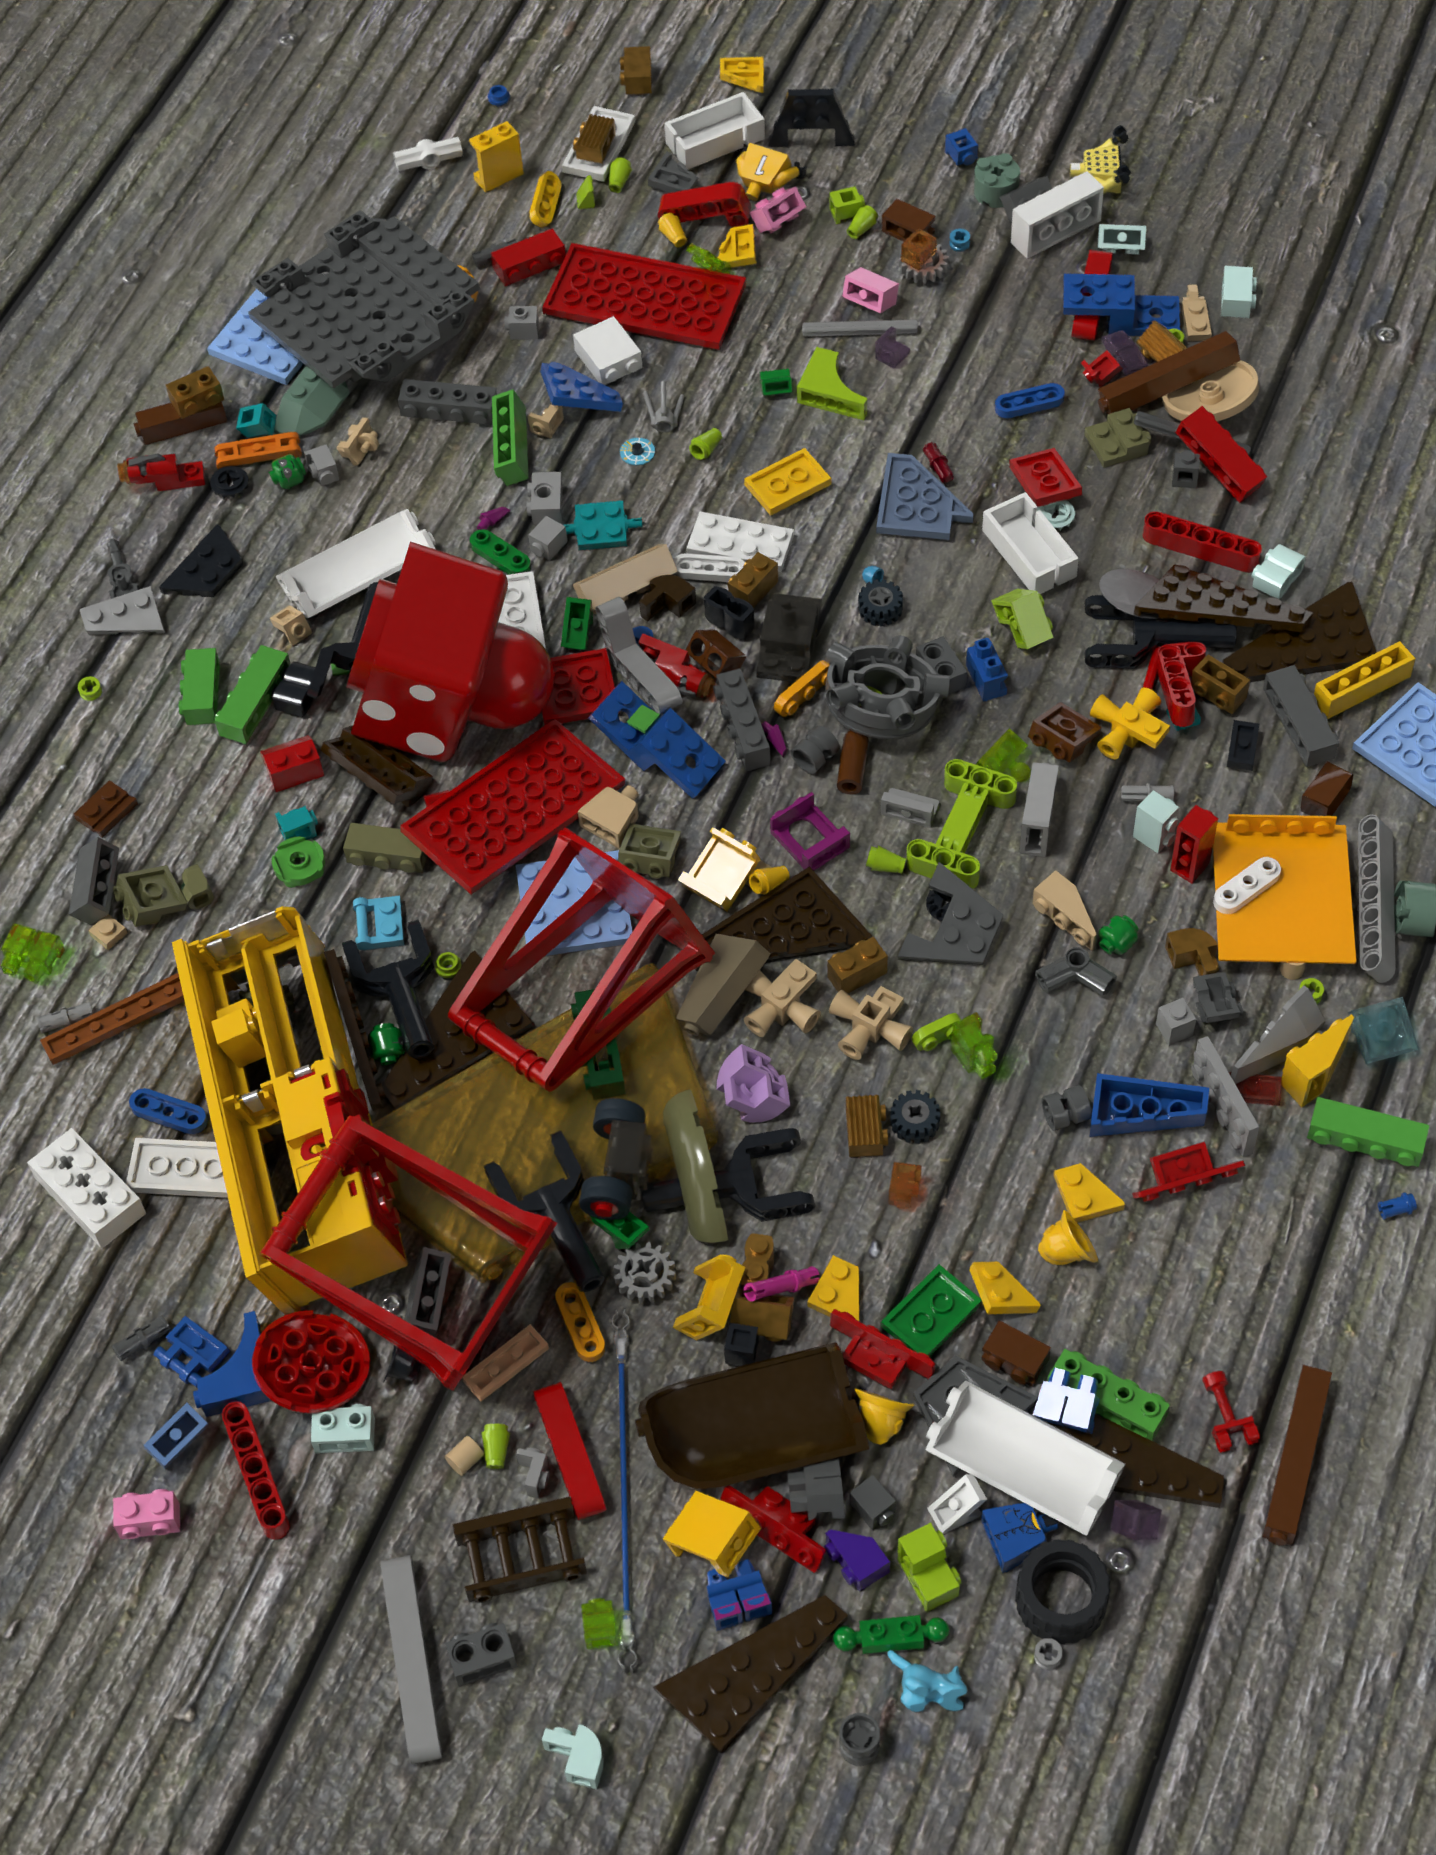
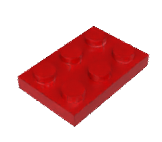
(1045, 477)

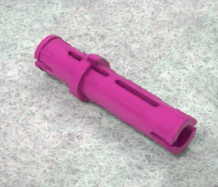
(790, 1281)

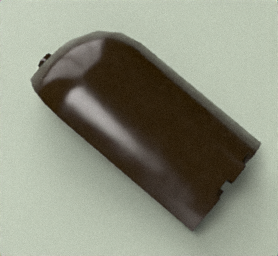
(753, 1419)

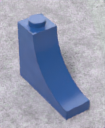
(235, 1378)

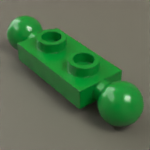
(891, 1634)

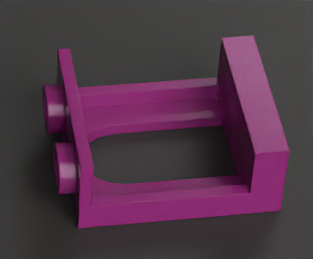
(803, 808)

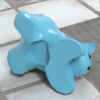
(925, 1685)

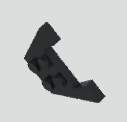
(811, 111)

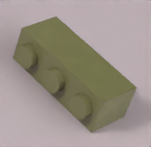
(382, 848)

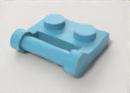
(387, 922)

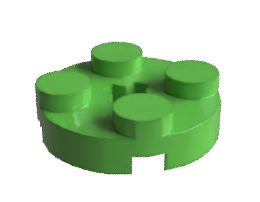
(303, 873)

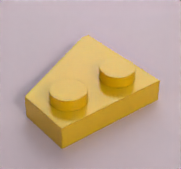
(744, 72)
(739, 246)
(1085, 1194)
(837, 1289)
(1001, 1290)

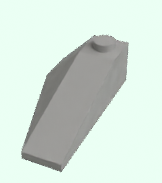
(1293, 1029)

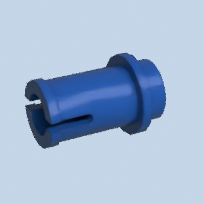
(1397, 1206)

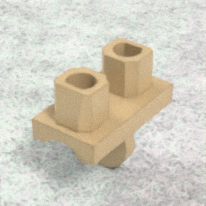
(360, 440)

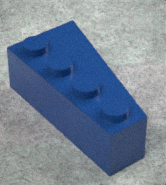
(1145, 1105)

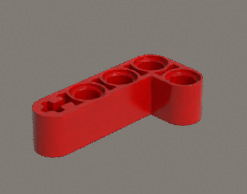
(707, 202)
(1174, 669)

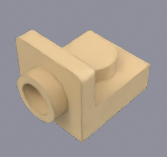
(547, 423)
(292, 623)

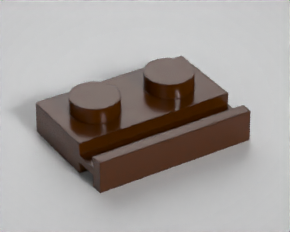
(105, 808)

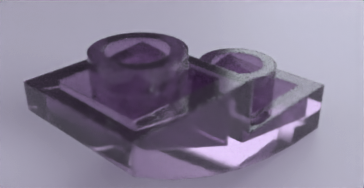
(1125, 351)

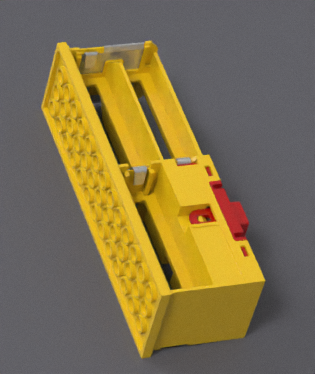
(355, 1225)

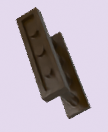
(499, 1527)

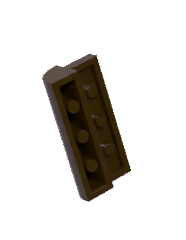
(379, 767)

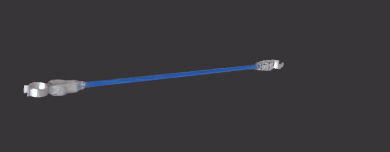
(626, 1636)

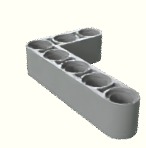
(632, 660)

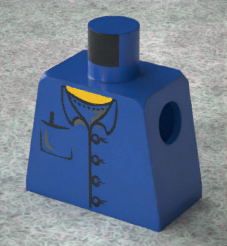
(1015, 1532)

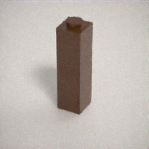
(165, 423)

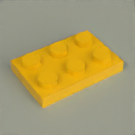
(787, 481)

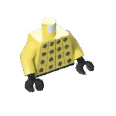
(1105, 163)

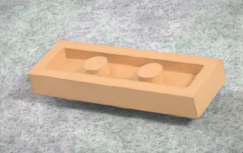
(505, 1362)

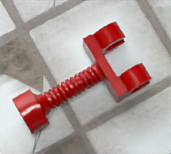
(1215, 1383)

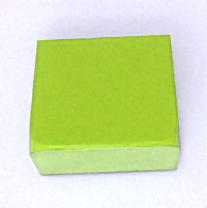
(585, 194)

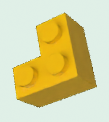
(239, 1033)

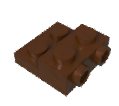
(1063, 732)

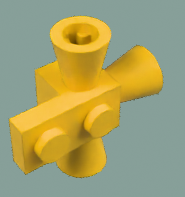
(1130, 723)

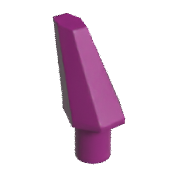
(491, 517)
(776, 737)

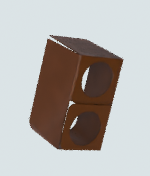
(720, 646)
(1326, 791)

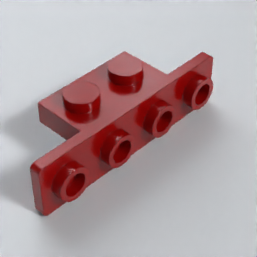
(1182, 1167)
(877, 1354)
(780, 1526)

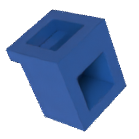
(961, 153)

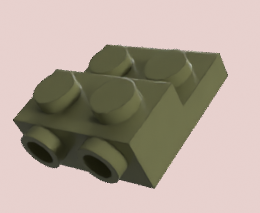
(1118, 438)
(649, 850)
(148, 895)

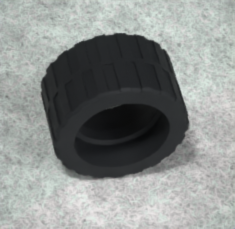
(1070, 1557)

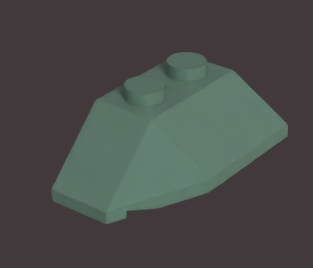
(308, 404)

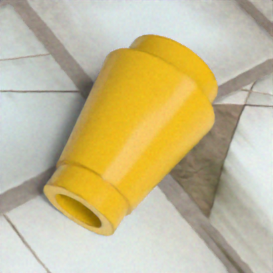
(672, 229)
(767, 879)

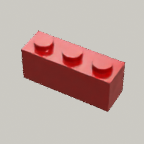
(528, 257)
(1194, 843)

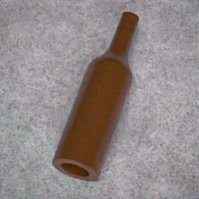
(852, 763)

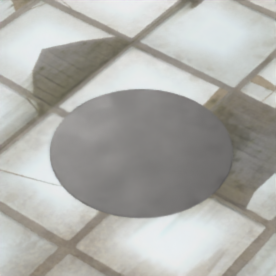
(1126, 588)

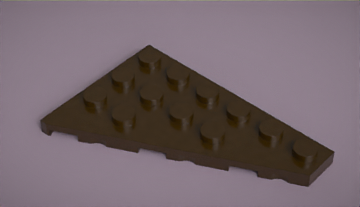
(1191, 595)
(1330, 642)
(795, 919)
(452, 1048)

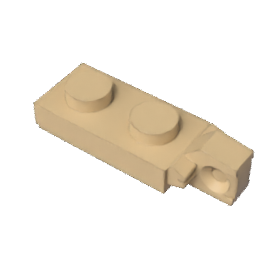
(1195, 315)

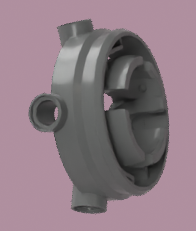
(883, 669)

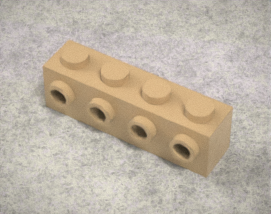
(626, 576)

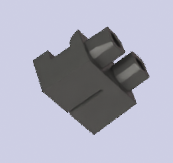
(817, 1489)

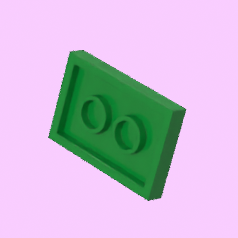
(931, 1312)

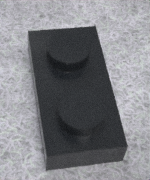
(1243, 745)

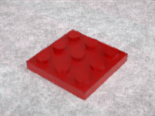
(579, 686)

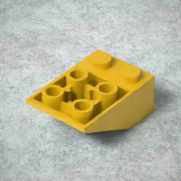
(1312, 1065)

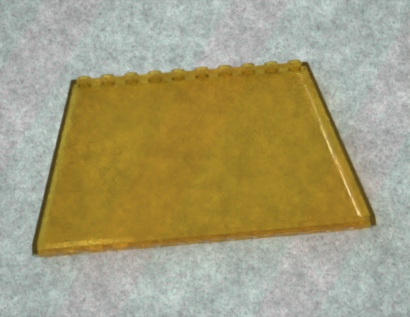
(506, 1119)

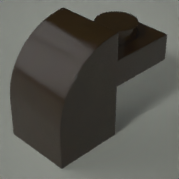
(669, 593)

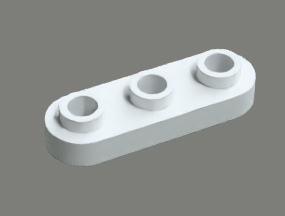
(697, 566)
(1243, 893)

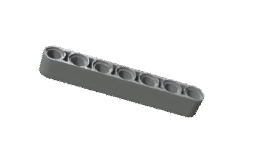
(1376, 898)
(411, 1660)

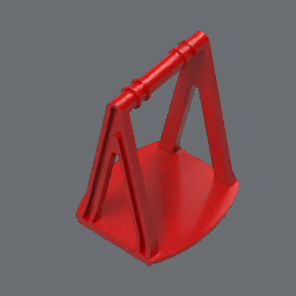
(612, 880)
(441, 1359)

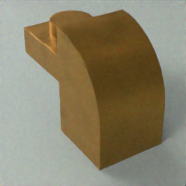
(1192, 947)

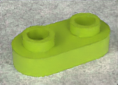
(935, 1032)

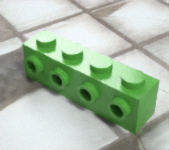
(509, 438)
(251, 695)
(1368, 1132)
(1119, 1399)

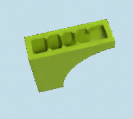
(824, 390)

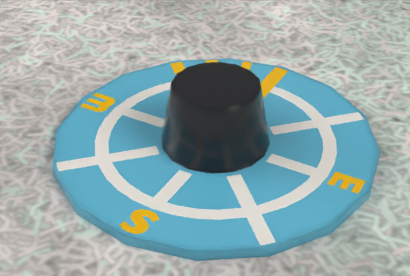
(637, 451)

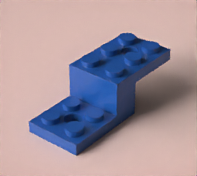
(1116, 298)
(663, 744)

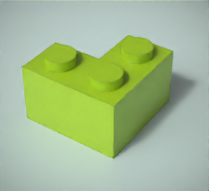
(1025, 615)
(924, 1564)

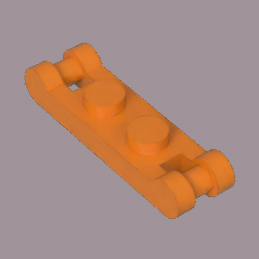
(257, 449)

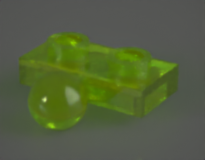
(708, 260)
(1003, 756)

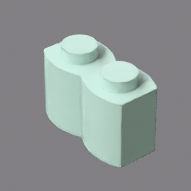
(1278, 571)

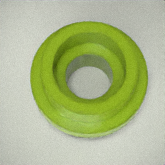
(447, 959)

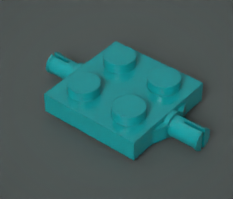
(601, 525)

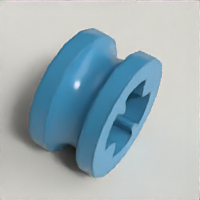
(957, 245)

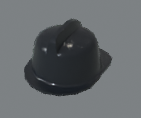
(402, 1365)

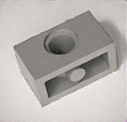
(546, 496)

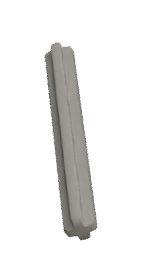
(846, 328)

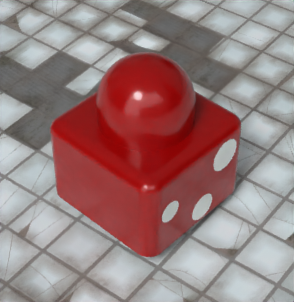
(443, 658)

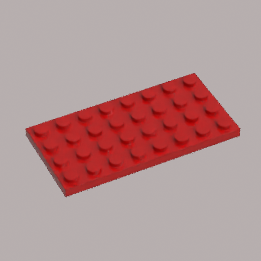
(645, 295)
(510, 806)

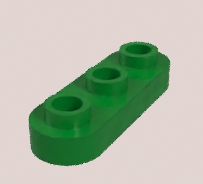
(487, 546)

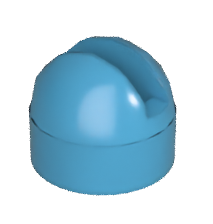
(872, 573)

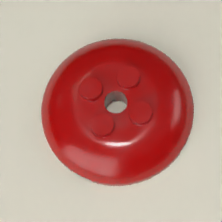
(314, 1340)

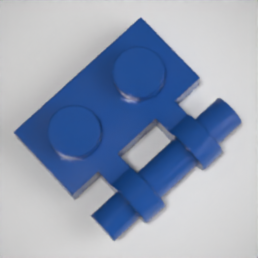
(196, 1344)

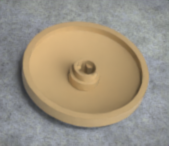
(1220, 393)

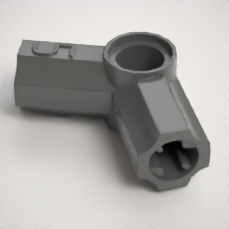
(1087, 972)

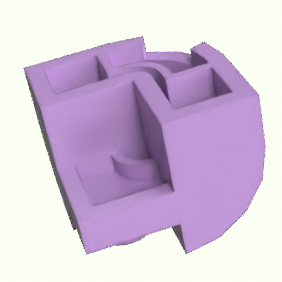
(753, 1085)

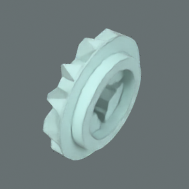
(1065, 513)

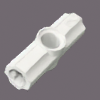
(428, 154)

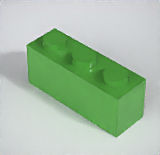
(200, 686)

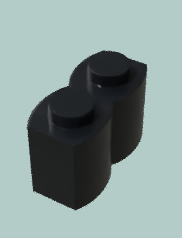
(729, 612)
(292, 691)

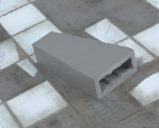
(1038, 809)

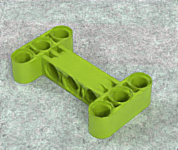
(975, 790)

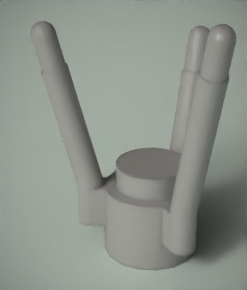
(663, 419)

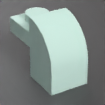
(584, 1754)

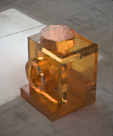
(918, 249)
(904, 1184)

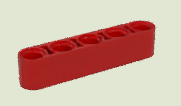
(1086, 325)
(1201, 541)
(569, 1451)
(258, 1482)

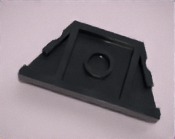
(206, 567)

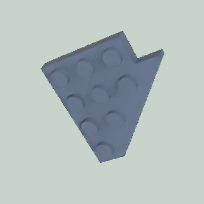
(916, 501)

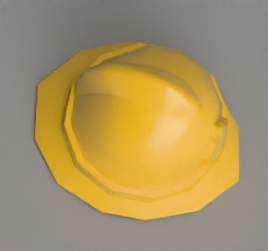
(1066, 1243)
(881, 1415)

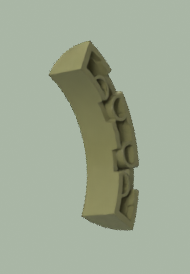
(694, 1169)

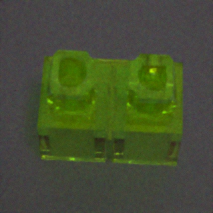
(30, 951)
(972, 1047)

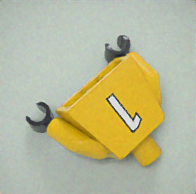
(766, 170)

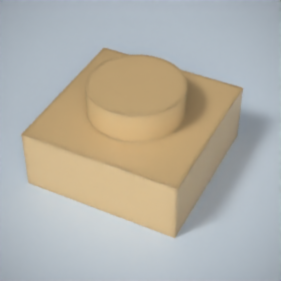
(107, 931)

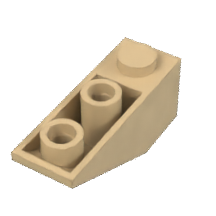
(1063, 904)

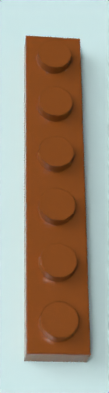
(113, 1019)

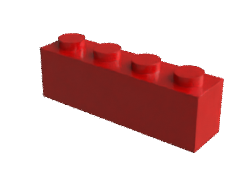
(1221, 454)

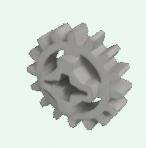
(932, 268)
(643, 1277)

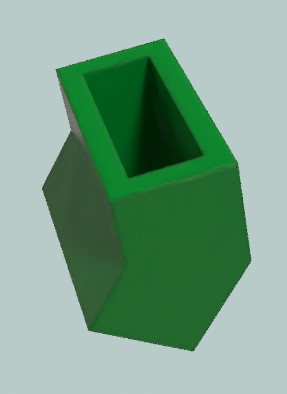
(775, 382)

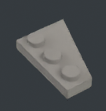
(126, 613)

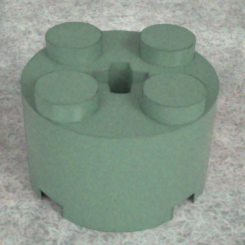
(995, 178)
(1415, 908)

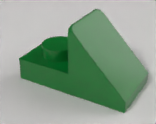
(576, 623)
(624, 1231)

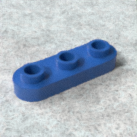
(1029, 400)
(161, 1104)

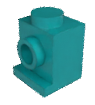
(256, 420)
(297, 823)

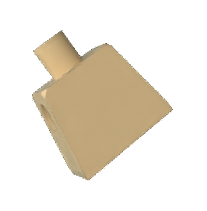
(610, 814)

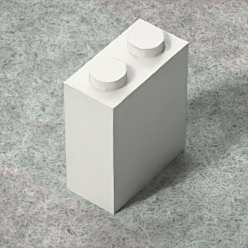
(607, 351)

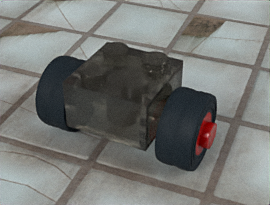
(625, 1162)

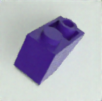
(859, 1556)

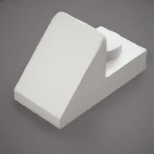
(958, 1504)

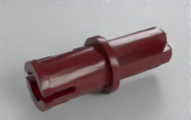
(938, 462)

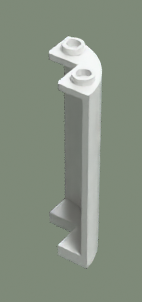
(353, 563)
(1024, 1457)

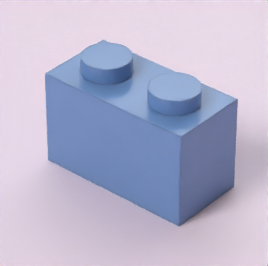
(175, 1435)

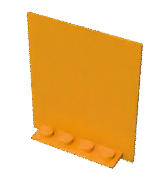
(1308, 908)

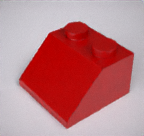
(292, 763)

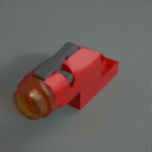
(163, 471)
(677, 667)

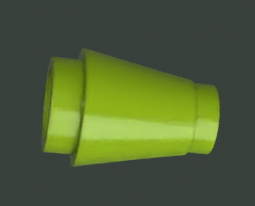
(619, 173)
(864, 219)
(704, 444)
(885, 860)
(495, 1444)

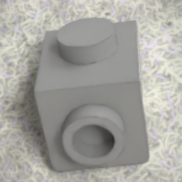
(538, 1475)

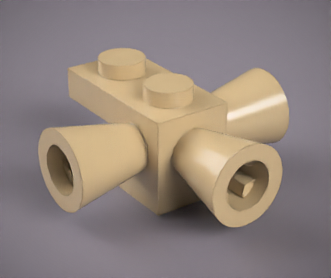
(782, 999)
(870, 1021)

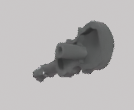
(119, 573)

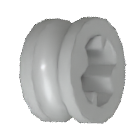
(1056, 1650)

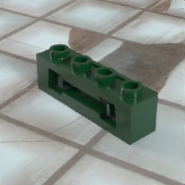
(605, 1082)

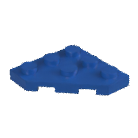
(574, 389)

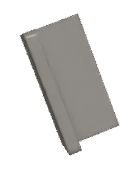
(909, 807)

